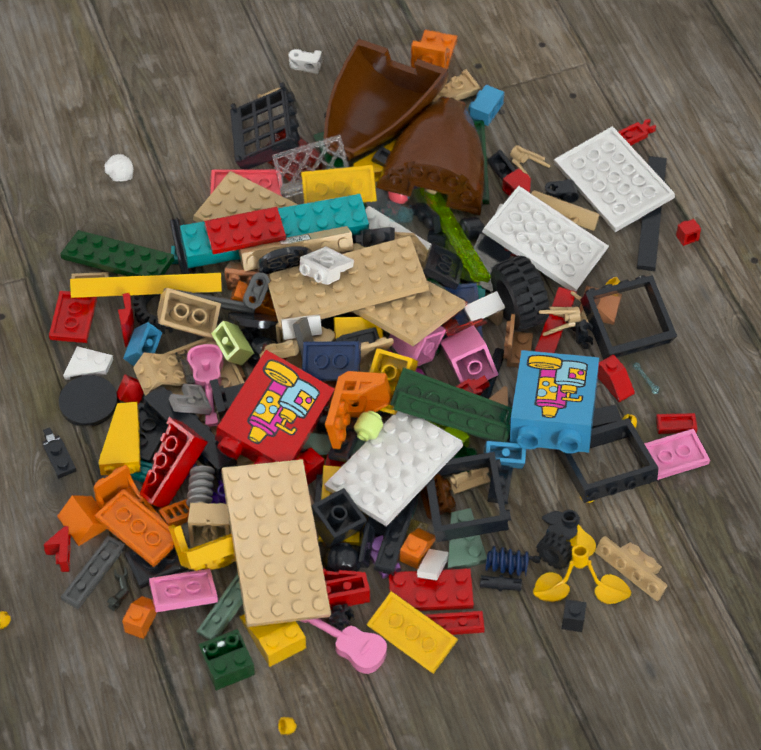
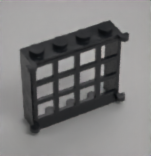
(252, 110)

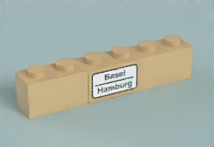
(336, 239)

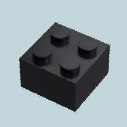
(337, 518)

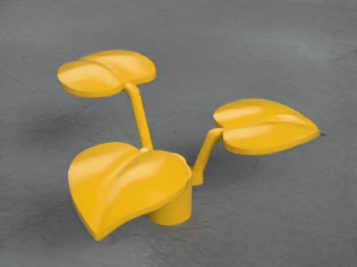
(553, 588)

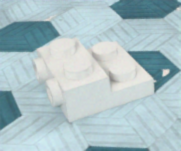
(324, 265)

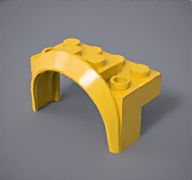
(209, 555)

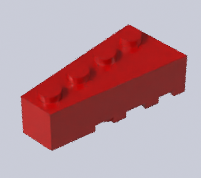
(172, 463)

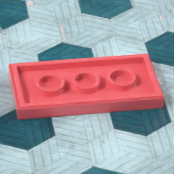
(264, 177)

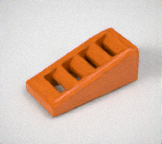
(171, 510)

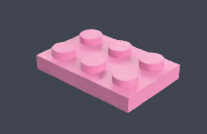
(677, 453)
(183, 590)

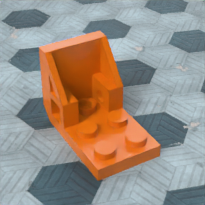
(434, 48)
(363, 389)

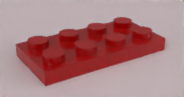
(245, 230)
(449, 592)

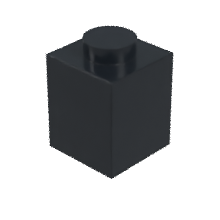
(573, 615)

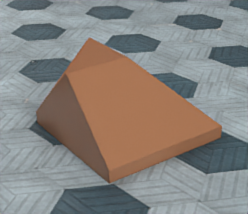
(607, 306)

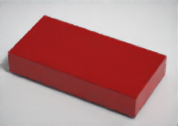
(675, 423)

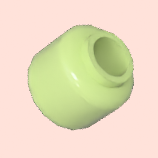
(368, 426)

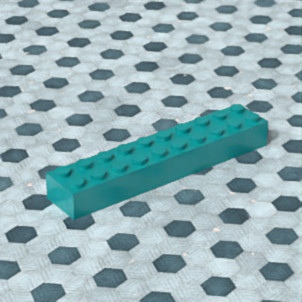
(296, 221)

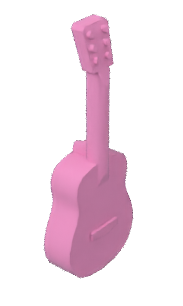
(206, 364)
(362, 649)

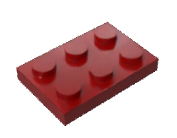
(72, 318)

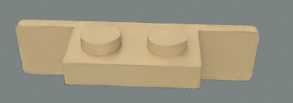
(578, 215)
(633, 565)

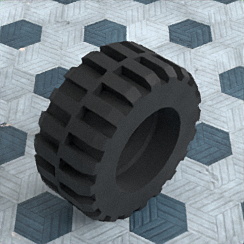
(520, 292)

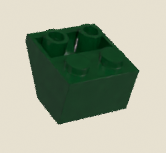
(227, 659)

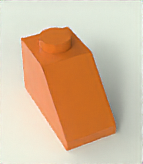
(416, 547)
(139, 617)

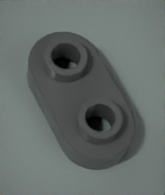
(256, 291)

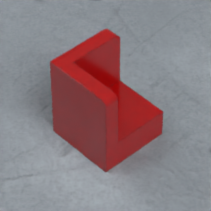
(130, 390)

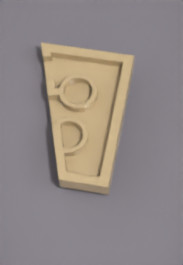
(459, 87)

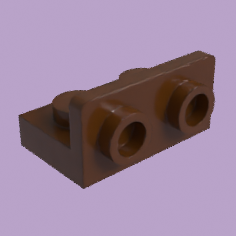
(445, 499)

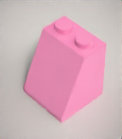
(422, 351)
(469, 355)

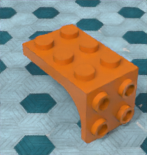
(110, 486)

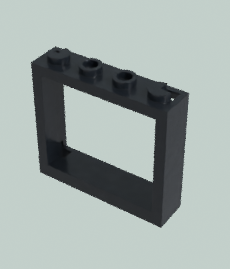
(634, 346)
(619, 483)
(476, 526)

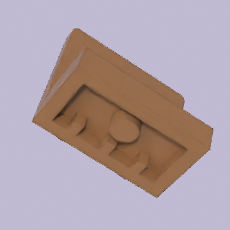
(515, 343)

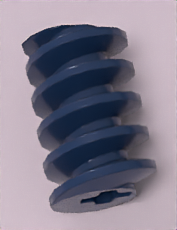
(508, 560)

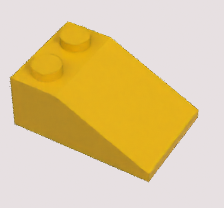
(392, 365)
(277, 640)

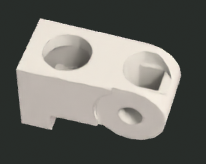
(305, 61)

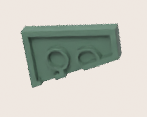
(468, 550)

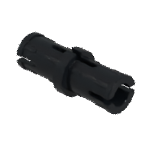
(500, 583)

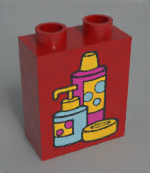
(273, 412)

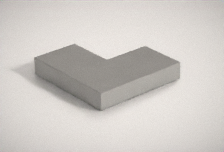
(192, 401)

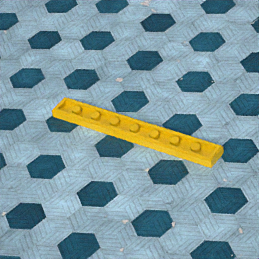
(145, 284)

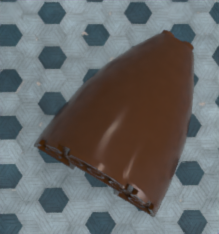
(377, 98)
(439, 154)

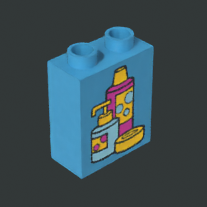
(554, 401)

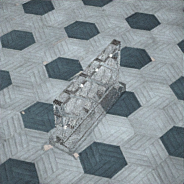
(296, 187)

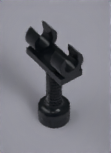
(582, 333)

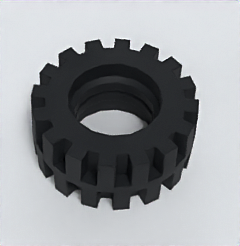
(555, 550)

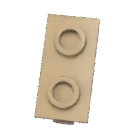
(468, 480)

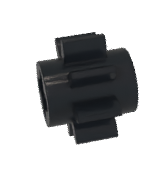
(251, 333)
(341, 616)

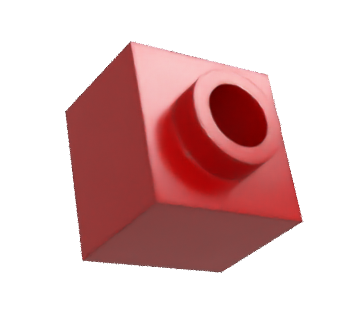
(688, 232)

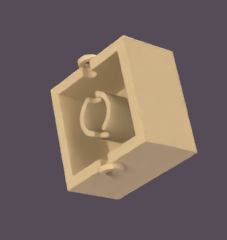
(207, 522)

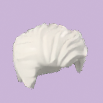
(119, 168)

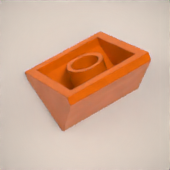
(80, 517)

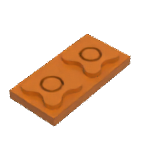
(137, 527)

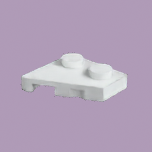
(88, 362)

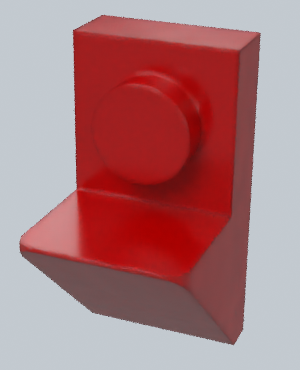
(60, 546)

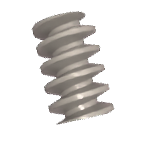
(200, 485)

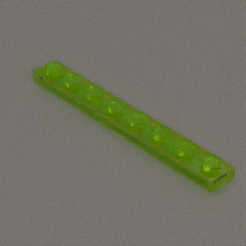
(457, 237)

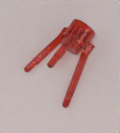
(452, 326)

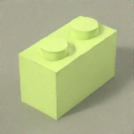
(232, 343)

